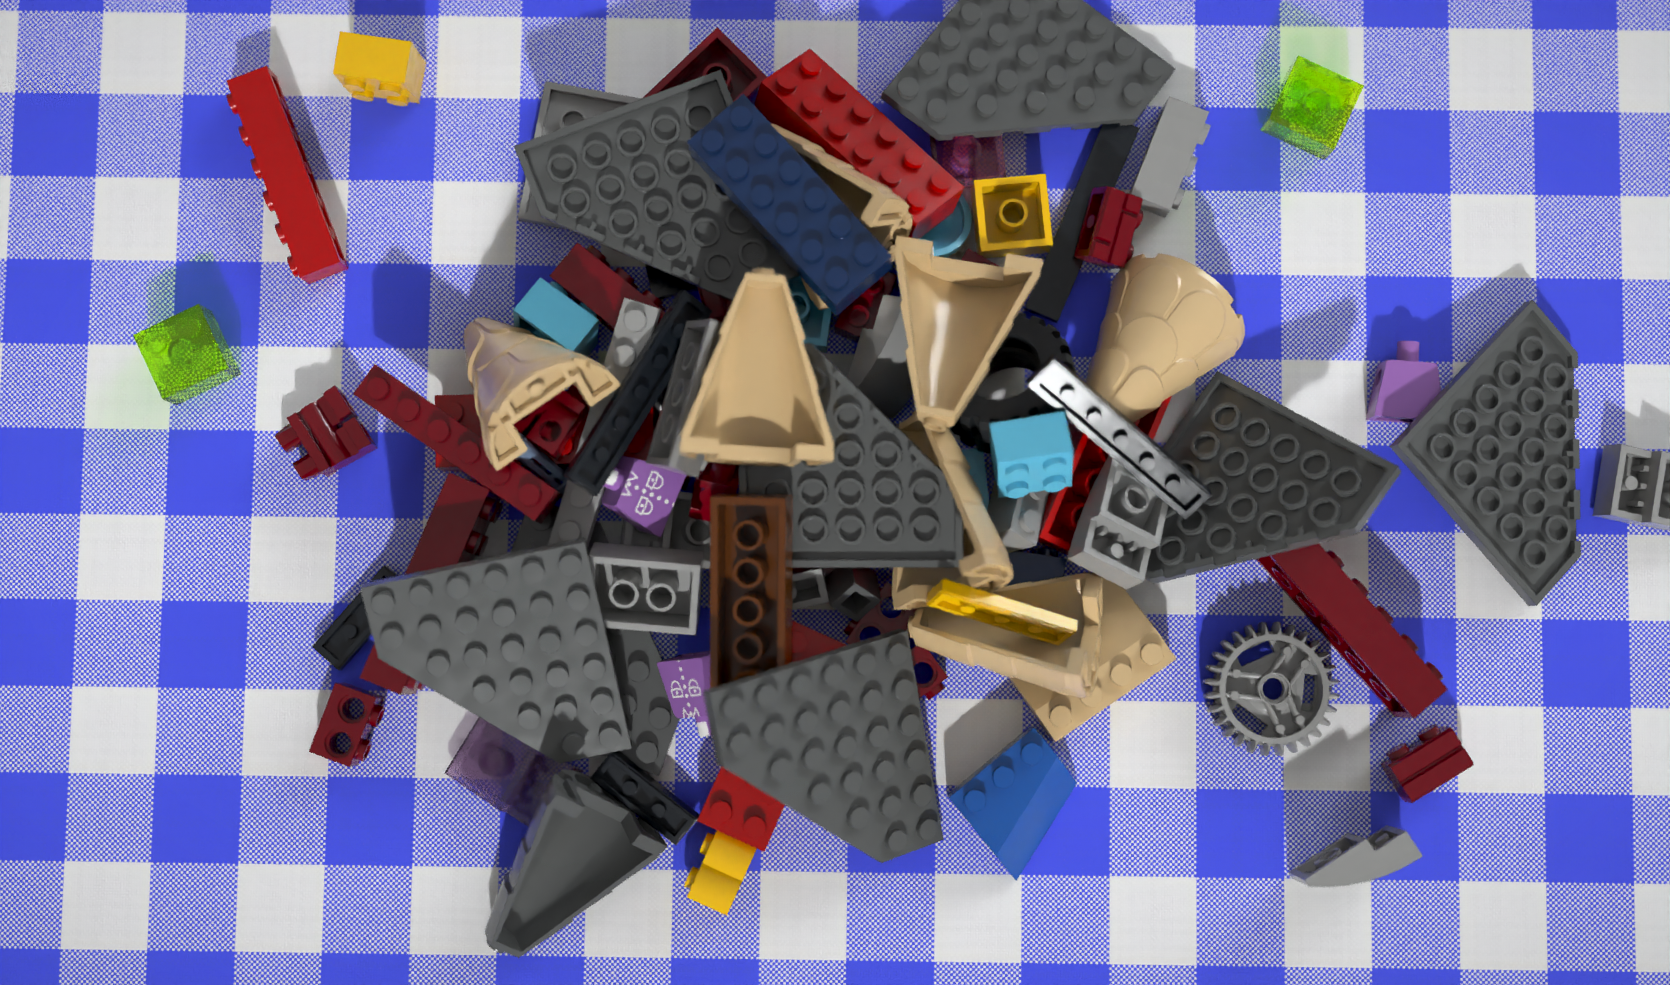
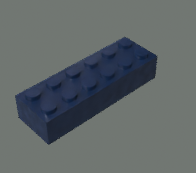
(790, 204)

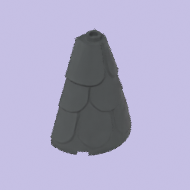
(568, 860)

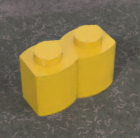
(720, 872)

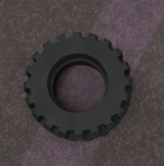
(1024, 347)

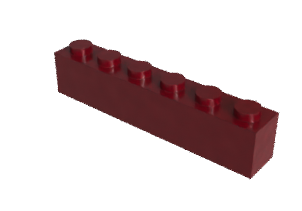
(455, 443)

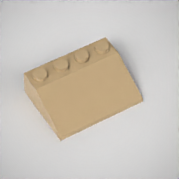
(1128, 657)

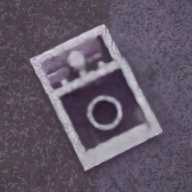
(504, 770)

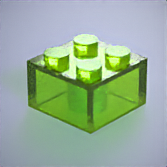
(1311, 108)
(187, 354)

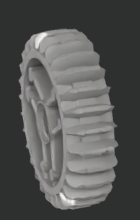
(1244, 686)

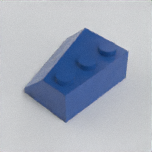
(1015, 798)

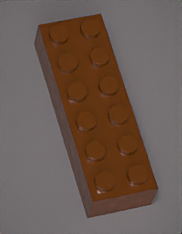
(750, 584)

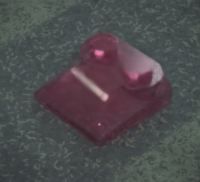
(970, 158)

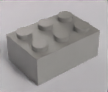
(648, 587)

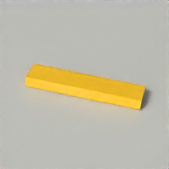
(1001, 612)

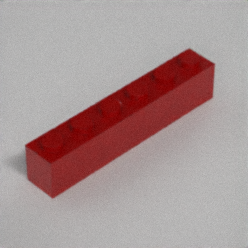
(286, 174)

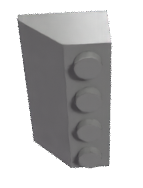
(691, 362)

